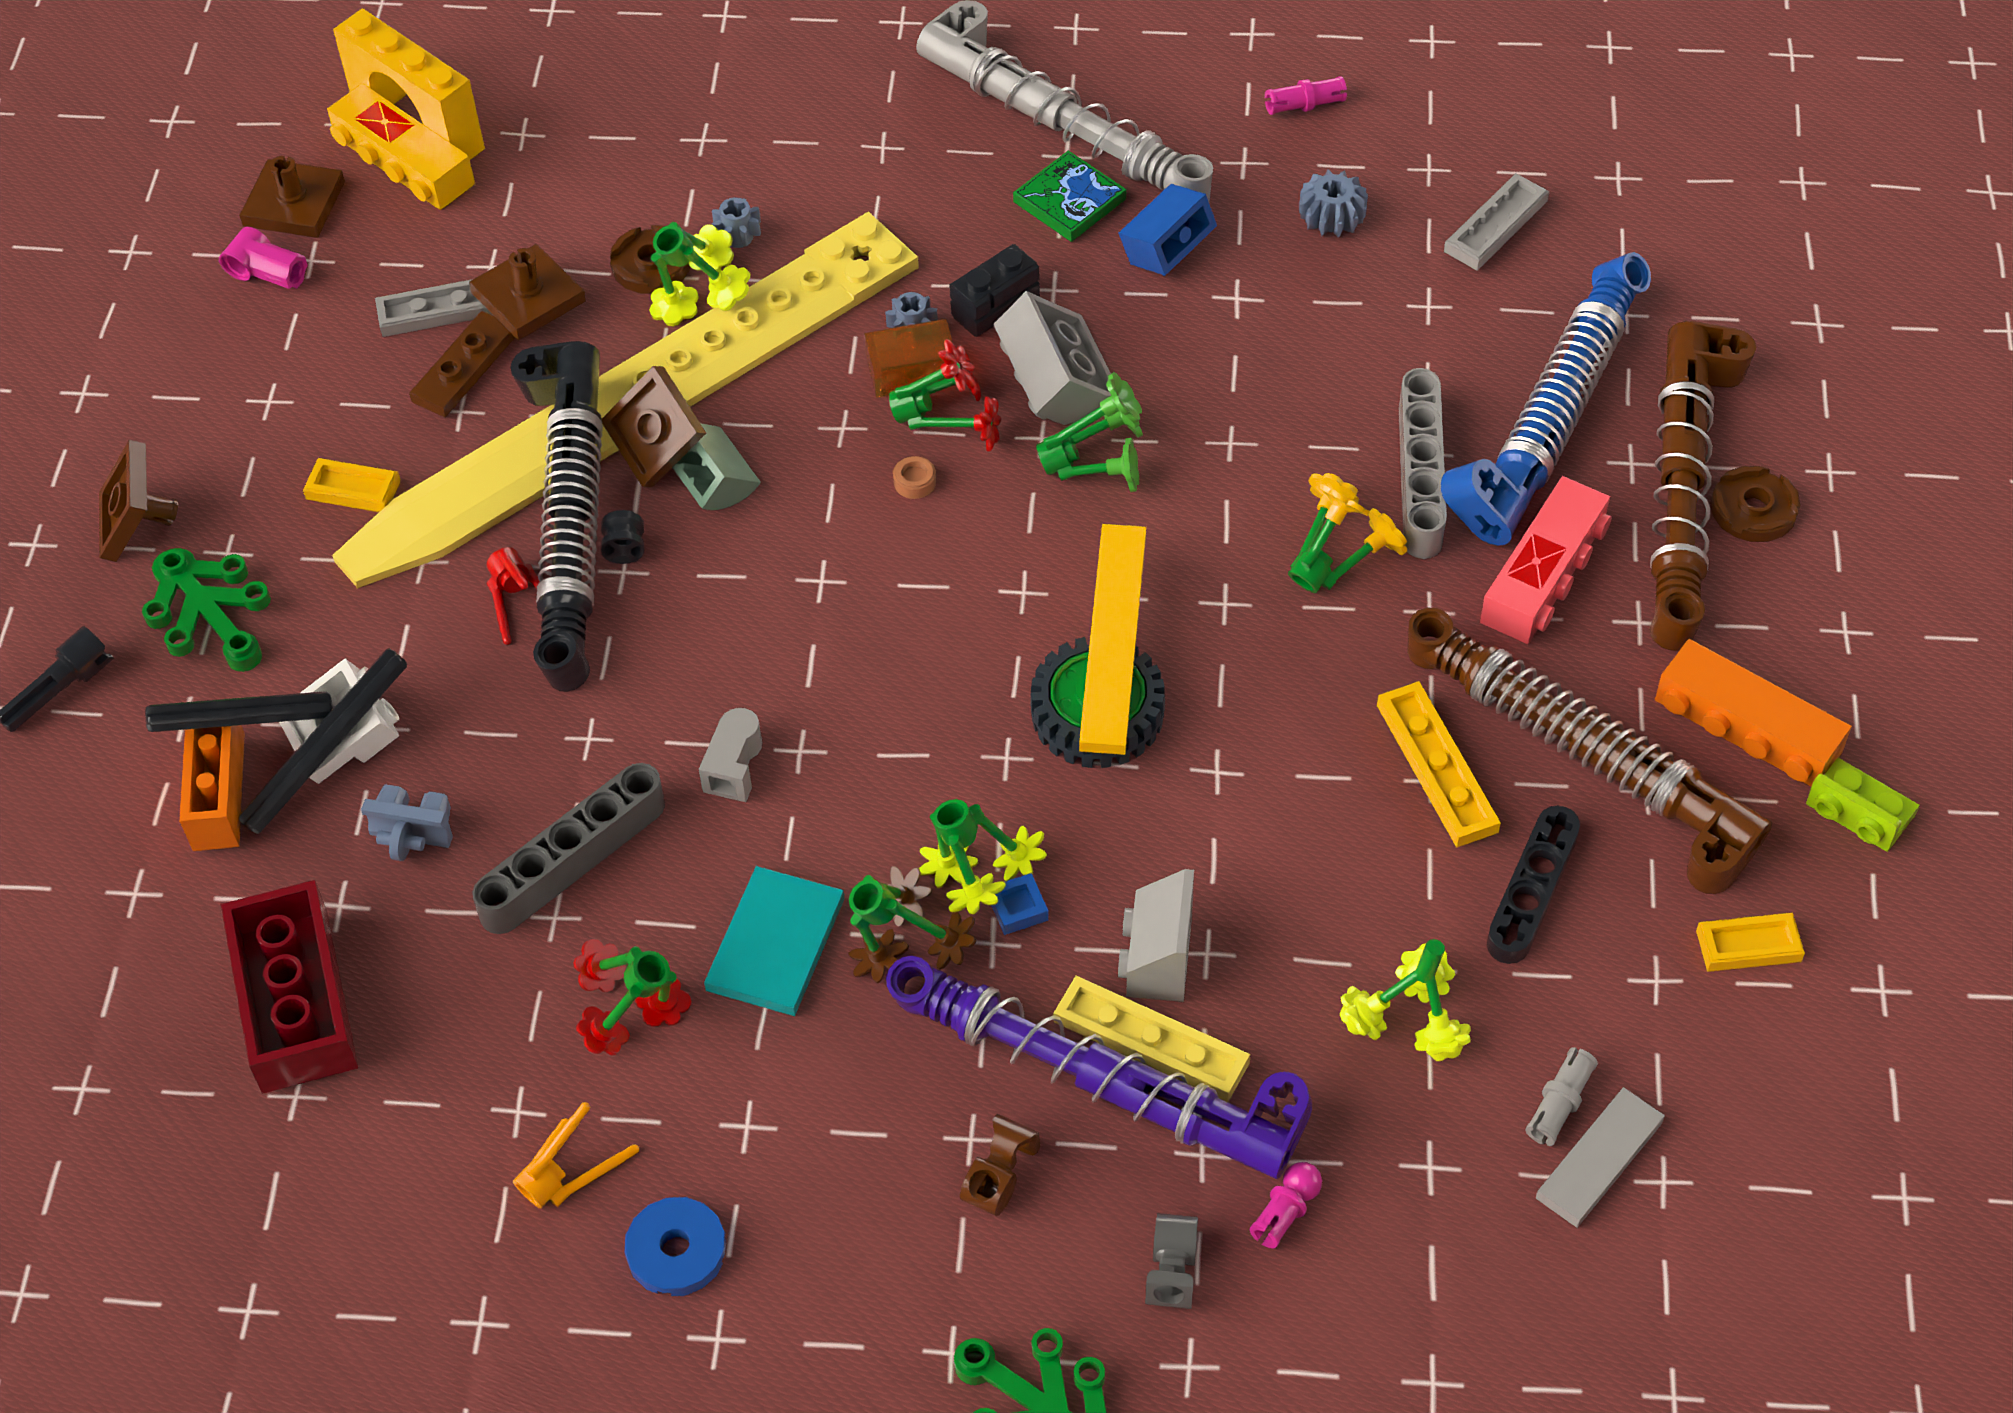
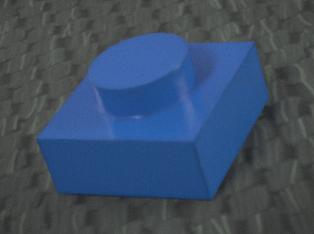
(1020, 905)

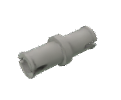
(1561, 1096)

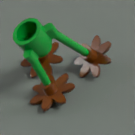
(880, 903)

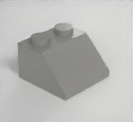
(1159, 939)

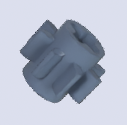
(739, 220)
(909, 310)

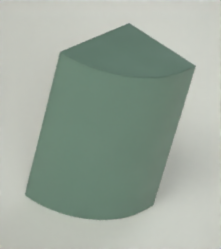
(716, 471)

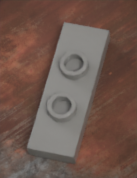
(1496, 221)

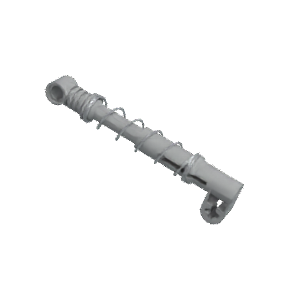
(958, 44)

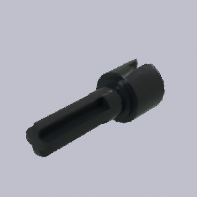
(77, 659)

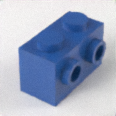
(1167, 229)

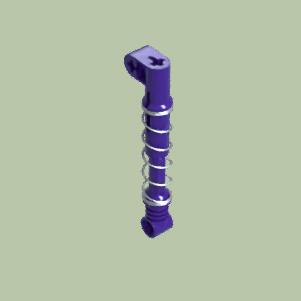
(1114, 1076)

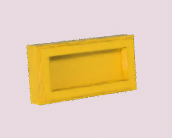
(351, 485)
(1750, 942)

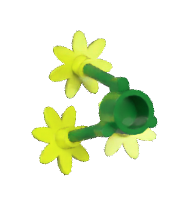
(955, 832)

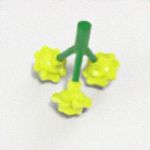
(1422, 973)

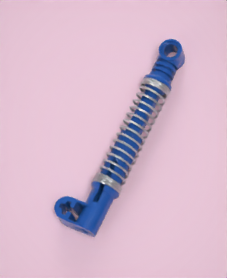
(1496, 496)

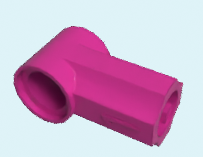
(255, 256)

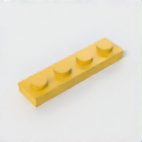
(1438, 764)

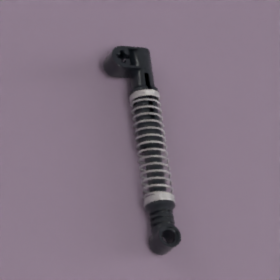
(569, 379)

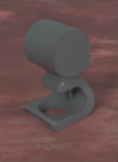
(1173, 1248)

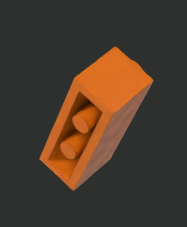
(212, 787)

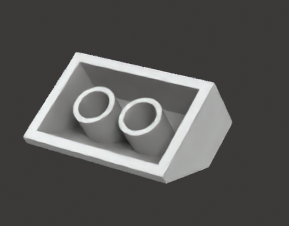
(1053, 359)

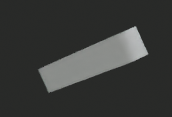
(1422, 463)

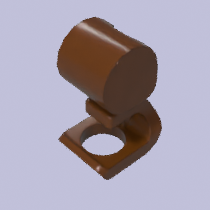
(990, 1180)

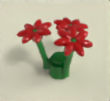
(914, 400)

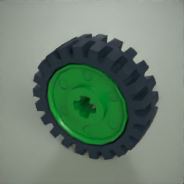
(1059, 700)

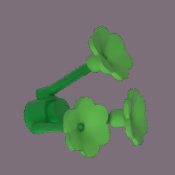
(1119, 409)

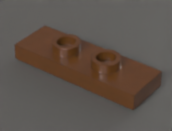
(461, 365)

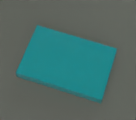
(774, 941)

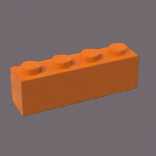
(1751, 713)

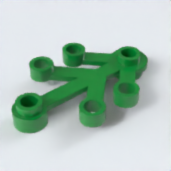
(179, 570)
(1054, 1395)

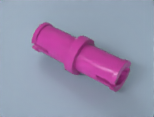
(1305, 95)

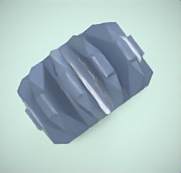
(1333, 203)

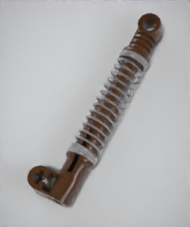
(1666, 785)

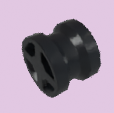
(622, 537)

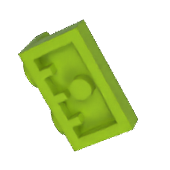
(1861, 804)

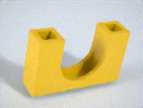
(397, 67)

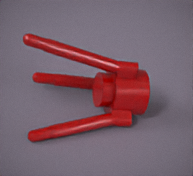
(511, 575)

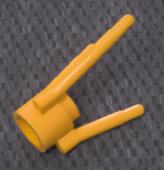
(542, 1176)

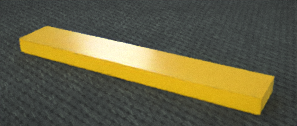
(1113, 640)

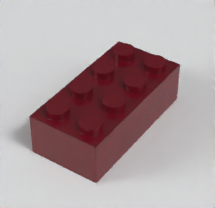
(288, 987)

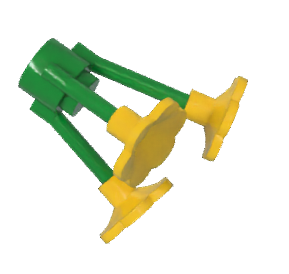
(1337, 498)

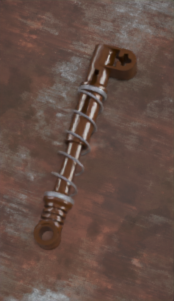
(1696, 358)

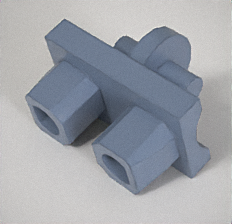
(408, 826)

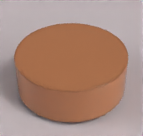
(914, 477)

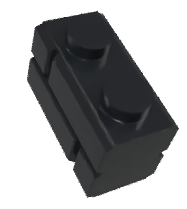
(993, 288)

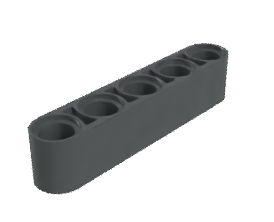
(561, 867)

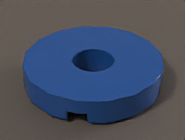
(668, 1220)

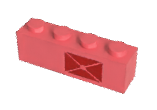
(1545, 560)

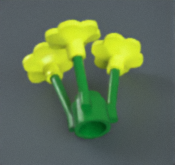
(703, 252)

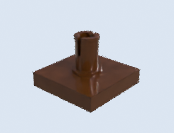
(292, 197)
(527, 291)
(653, 426)
(126, 502)

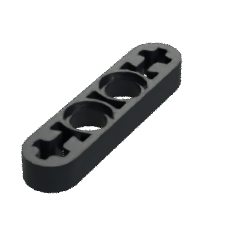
(1536, 884)

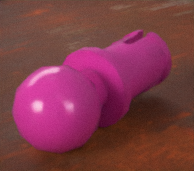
(1301, 1183)

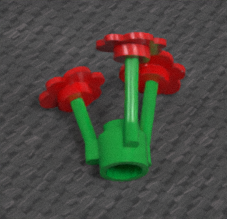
(648, 984)

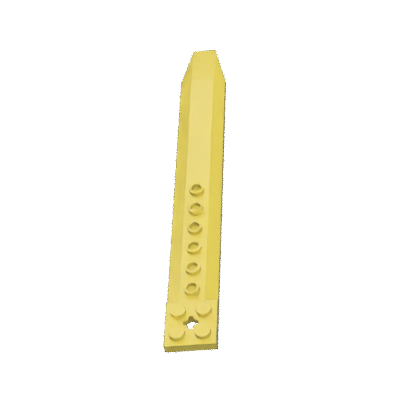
(698, 358)

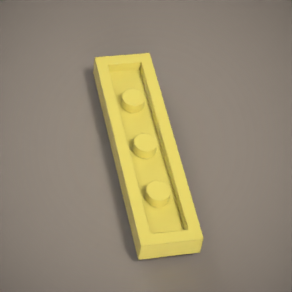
(1159, 1039)

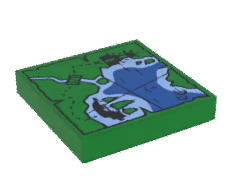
(1069, 195)

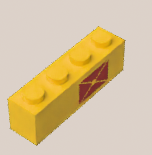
(401, 146)

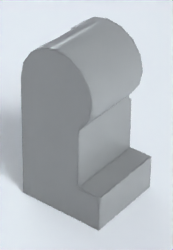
(726, 761)

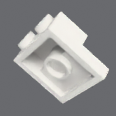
(367, 736)

